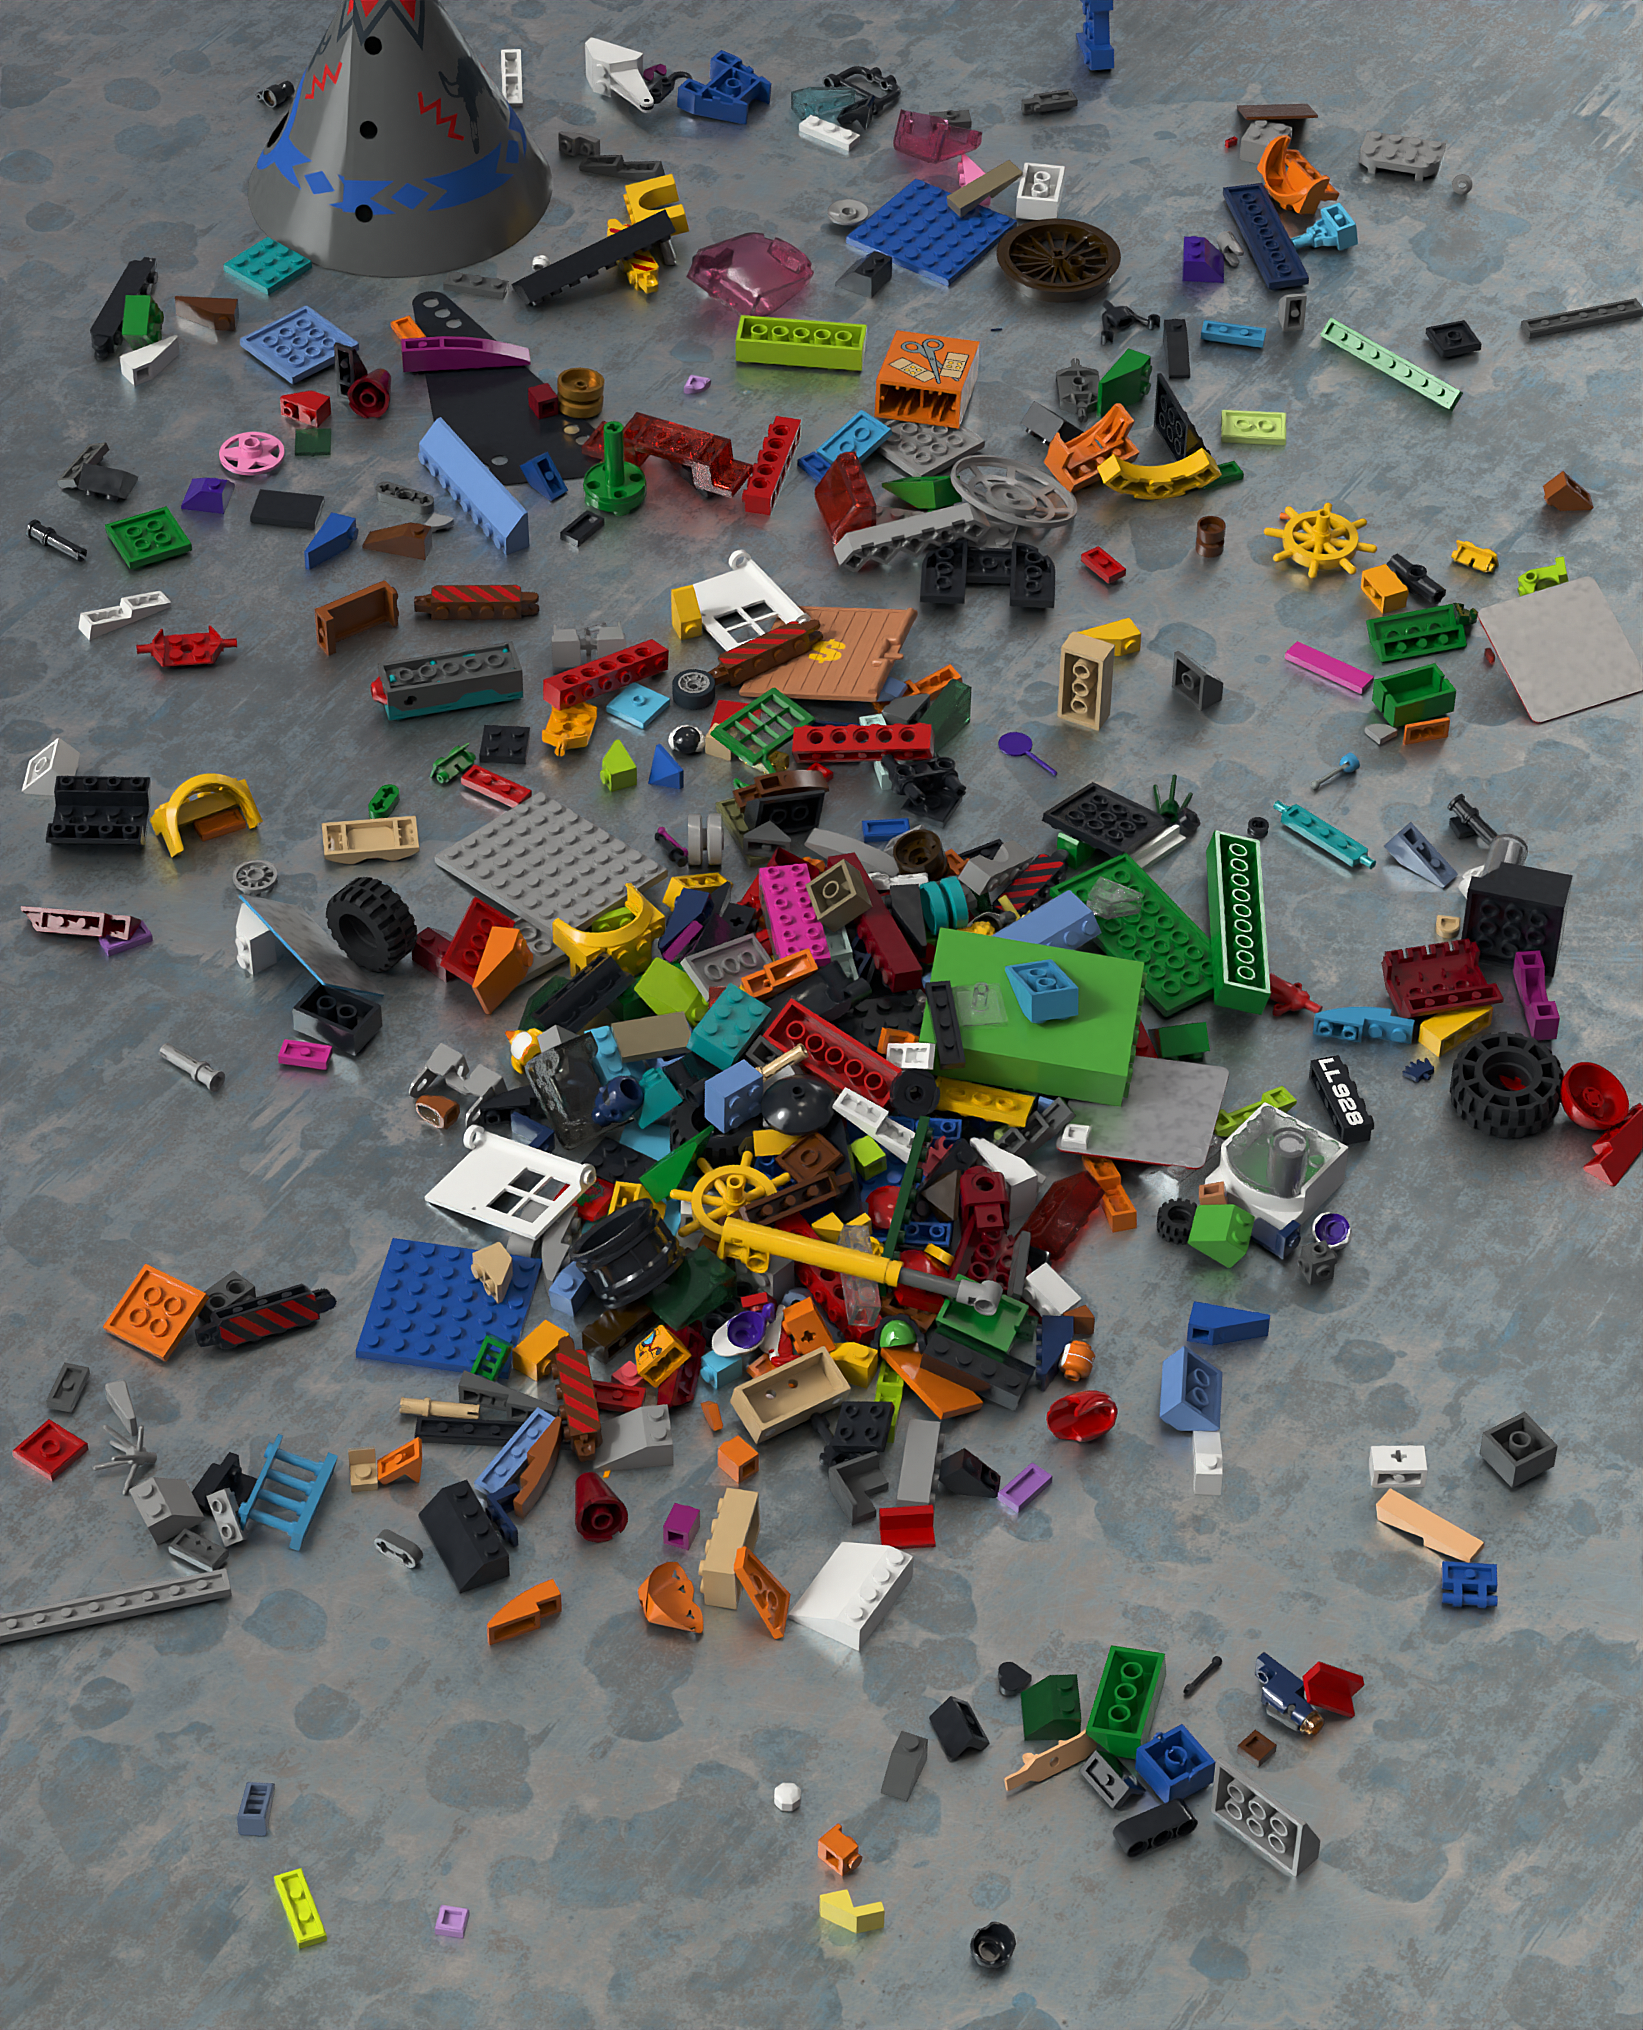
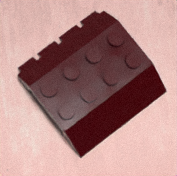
(1437, 980)

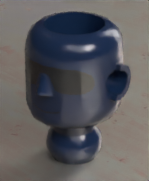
(617, 1101)

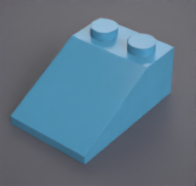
(1043, 991)

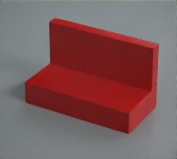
(907, 1527)
(1332, 1688)

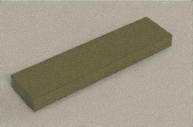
(737, 828)

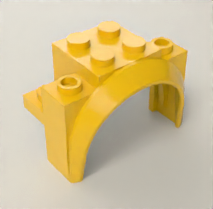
(627, 945)

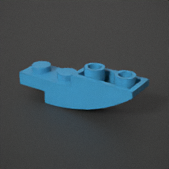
(1355, 1022)

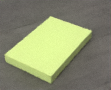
(1253, 427)

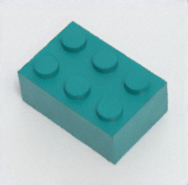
(728, 1027)

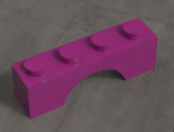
(1530, 981)

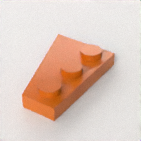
(764, 1590)

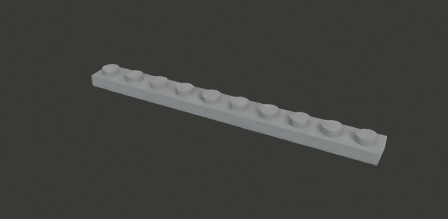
(114, 1605)

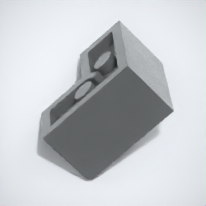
(854, 1483)

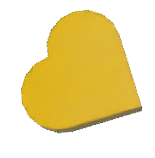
(940, 1254)

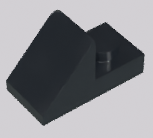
(858, 111)

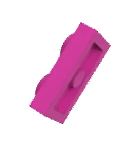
(305, 1054)

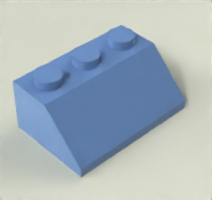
(1190, 1392)

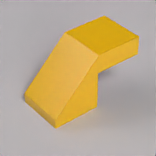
(830, 1226)

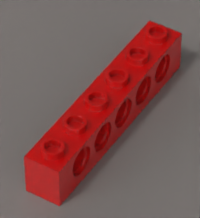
(772, 465)
(605, 674)
(872, 750)
(826, 1285)

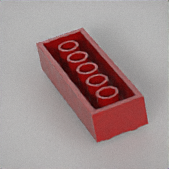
(833, 1054)

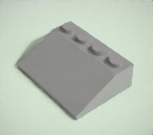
(1263, 1820)

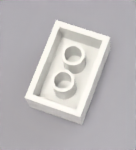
(1040, 191)

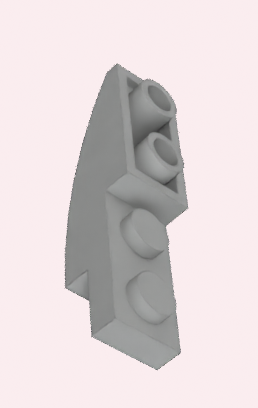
(557, 1245)

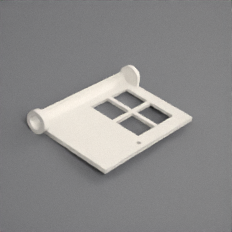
(739, 590)
(493, 1169)

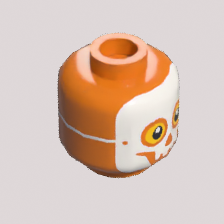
(1077, 1361)

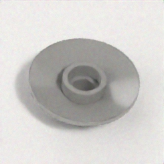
(848, 212)

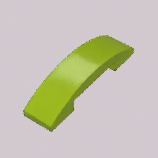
(1229, 1122)

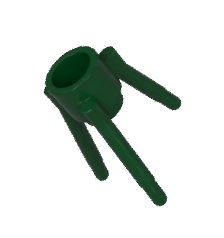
(1170, 807)

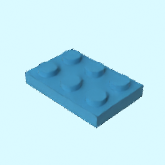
(859, 434)

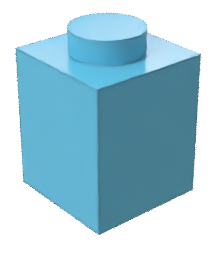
(720, 1369)

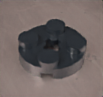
(900, 1093)

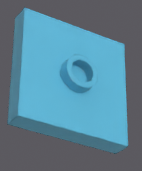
(638, 705)

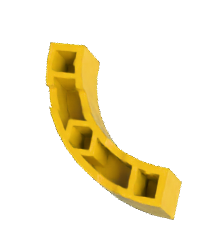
(1162, 480)

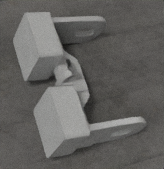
(567, 645)
(454, 1068)

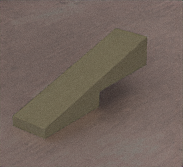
(987, 185)

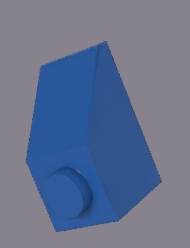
(544, 476)

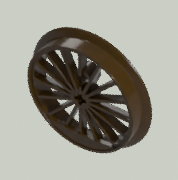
(1018, 248)

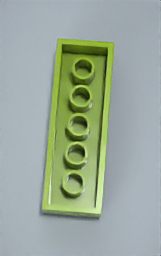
(801, 342)

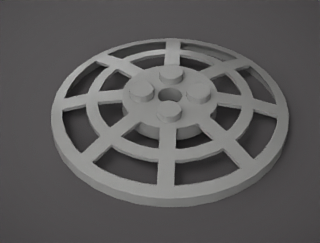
(1012, 497)

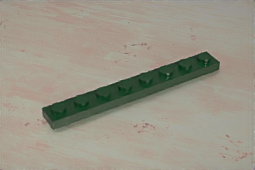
(907, 1194)

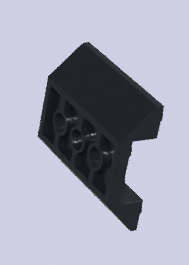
(100, 810)

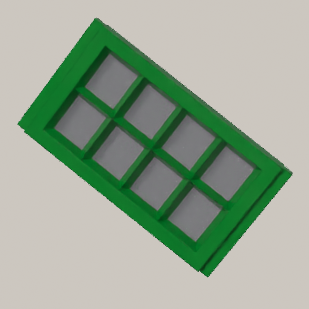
(762, 724)

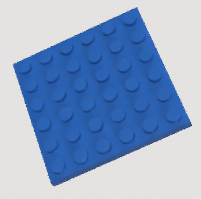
(928, 235)
(436, 1311)

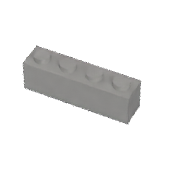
(919, 1464)

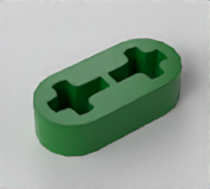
(379, 801)

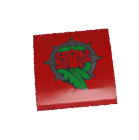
(594, 1201)

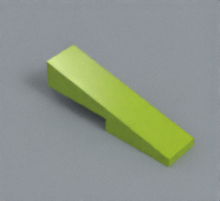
(890, 1389)

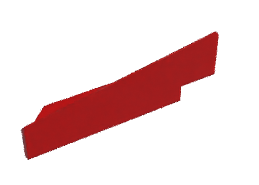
(1617, 1148)

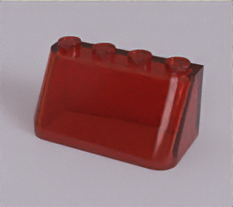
(845, 498)

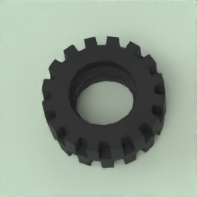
(1176, 1210)

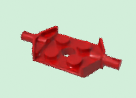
(203, 646)

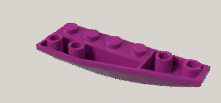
(459, 353)

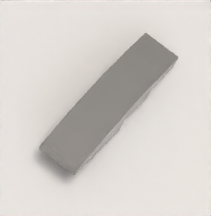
(831, 844)

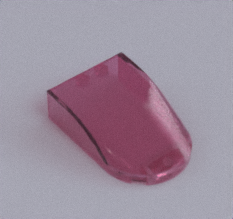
(751, 273)

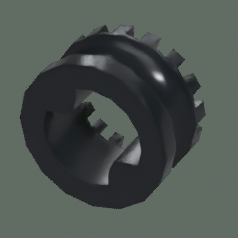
(1258, 822)

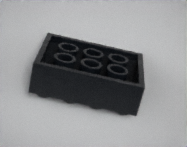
(1173, 423)

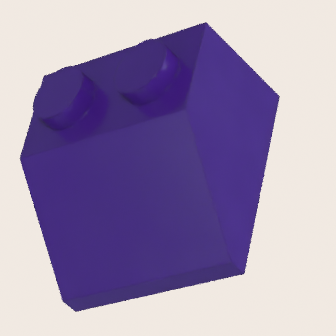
(1201, 261)

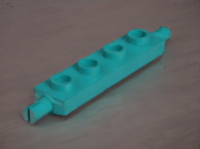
(1324, 835)

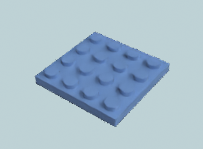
(297, 344)

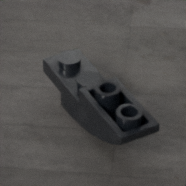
(519, 1100)

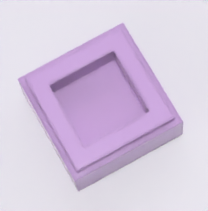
(452, 1921)

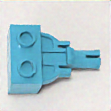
(1333, 229)

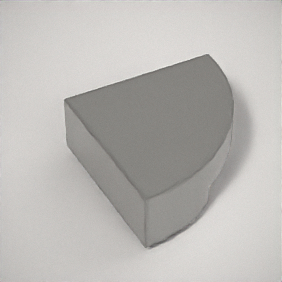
(439, 521)
(1380, 732)

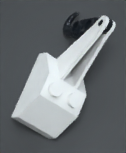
(619, 72)

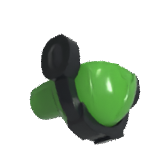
(898, 1331)

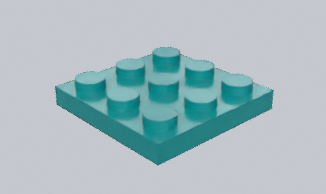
(267, 266)

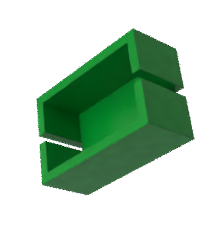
(1414, 695)
(994, 1330)

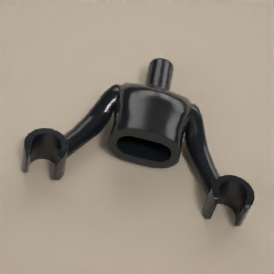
(1122, 318)

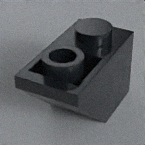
(969, 1475)

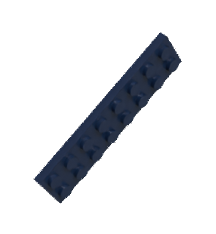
(1265, 236)

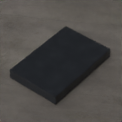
(287, 509)

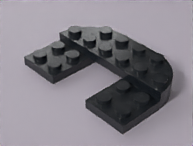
(1022, 567)

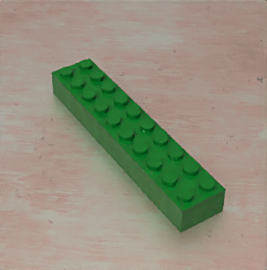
(1237, 923)

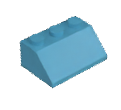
(608, 1063)

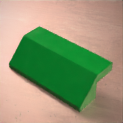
(1415, 633)

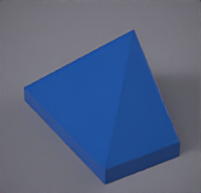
(665, 770)

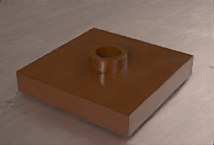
(809, 1157)

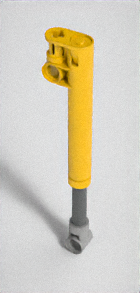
(758, 1243)

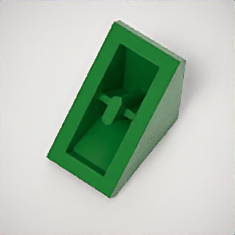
(1077, 849)

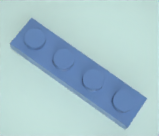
(513, 1455)

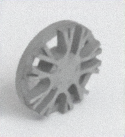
(255, 877)

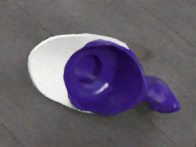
(743, 1332)

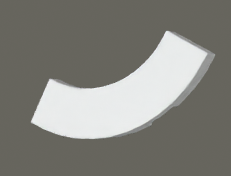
(883, 882)

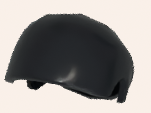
(993, 1945)

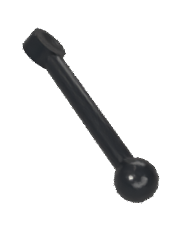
(1216, 1662)

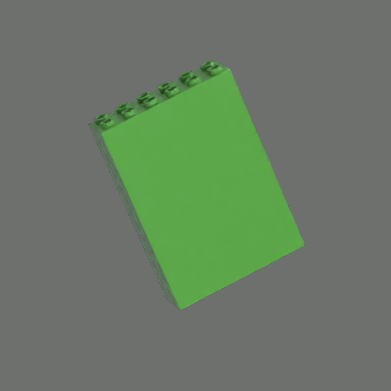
(1063, 1058)

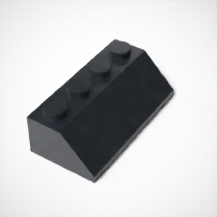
(977, 1366)
(464, 1537)

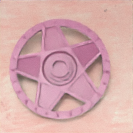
(251, 453)

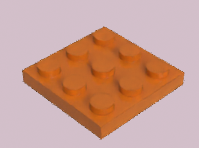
(155, 1312)

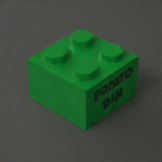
(141, 321)

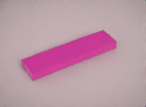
(1329, 667)

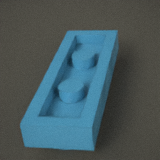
(1233, 333)

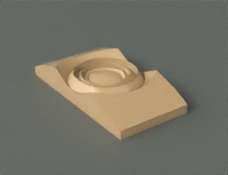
(370, 839)

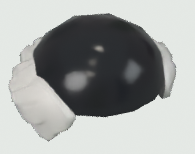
(687, 739)

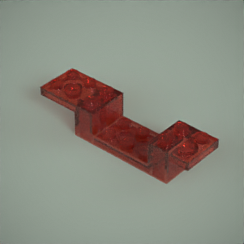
(704, 452)

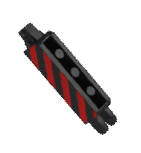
(1034, 883)
(264, 1316)

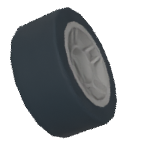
(693, 689)

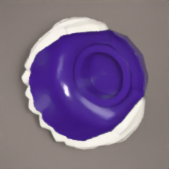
(1332, 1229)

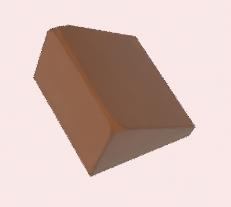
(1082, 1320)

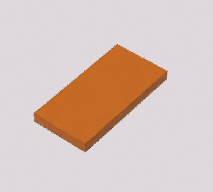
(939, 1394)

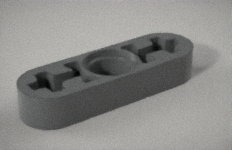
(417, 502)

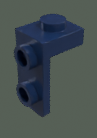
(541, 1136)
(1277, 1241)
(498, 1506)

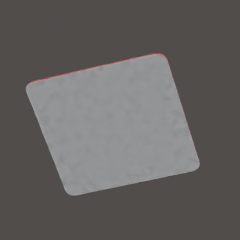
(1562, 649)
(1164, 1116)

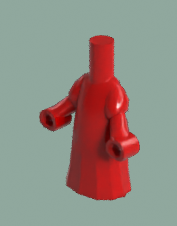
(1291, 996)

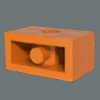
(807, 1327)

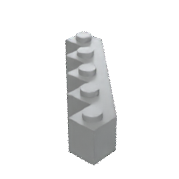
(910, 535)

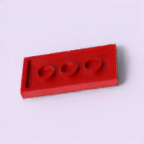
(471, 939)

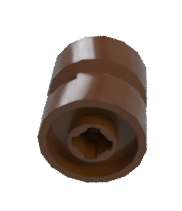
(1210, 536)

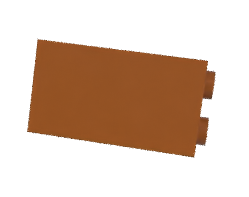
(355, 614)

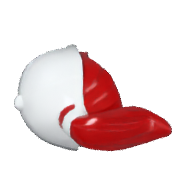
(777, 1342)

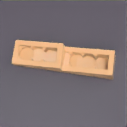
(1436, 1531)

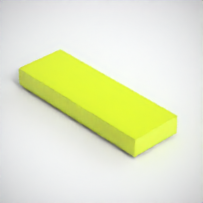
(300, 1908)

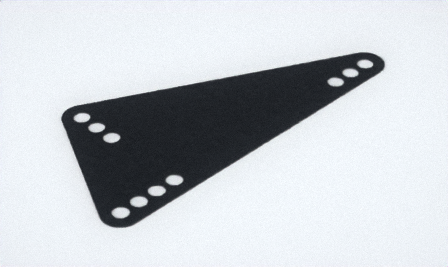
(492, 407)

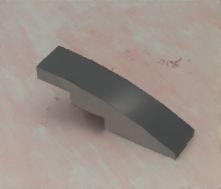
(1038, 1130)

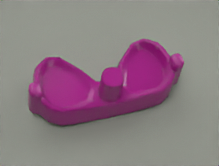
(649, 72)

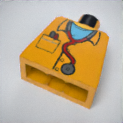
(659, 1355)

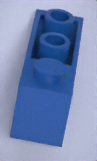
(1222, 1325)

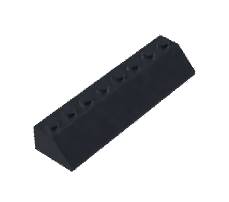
(594, 257)

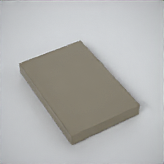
(651, 1037)

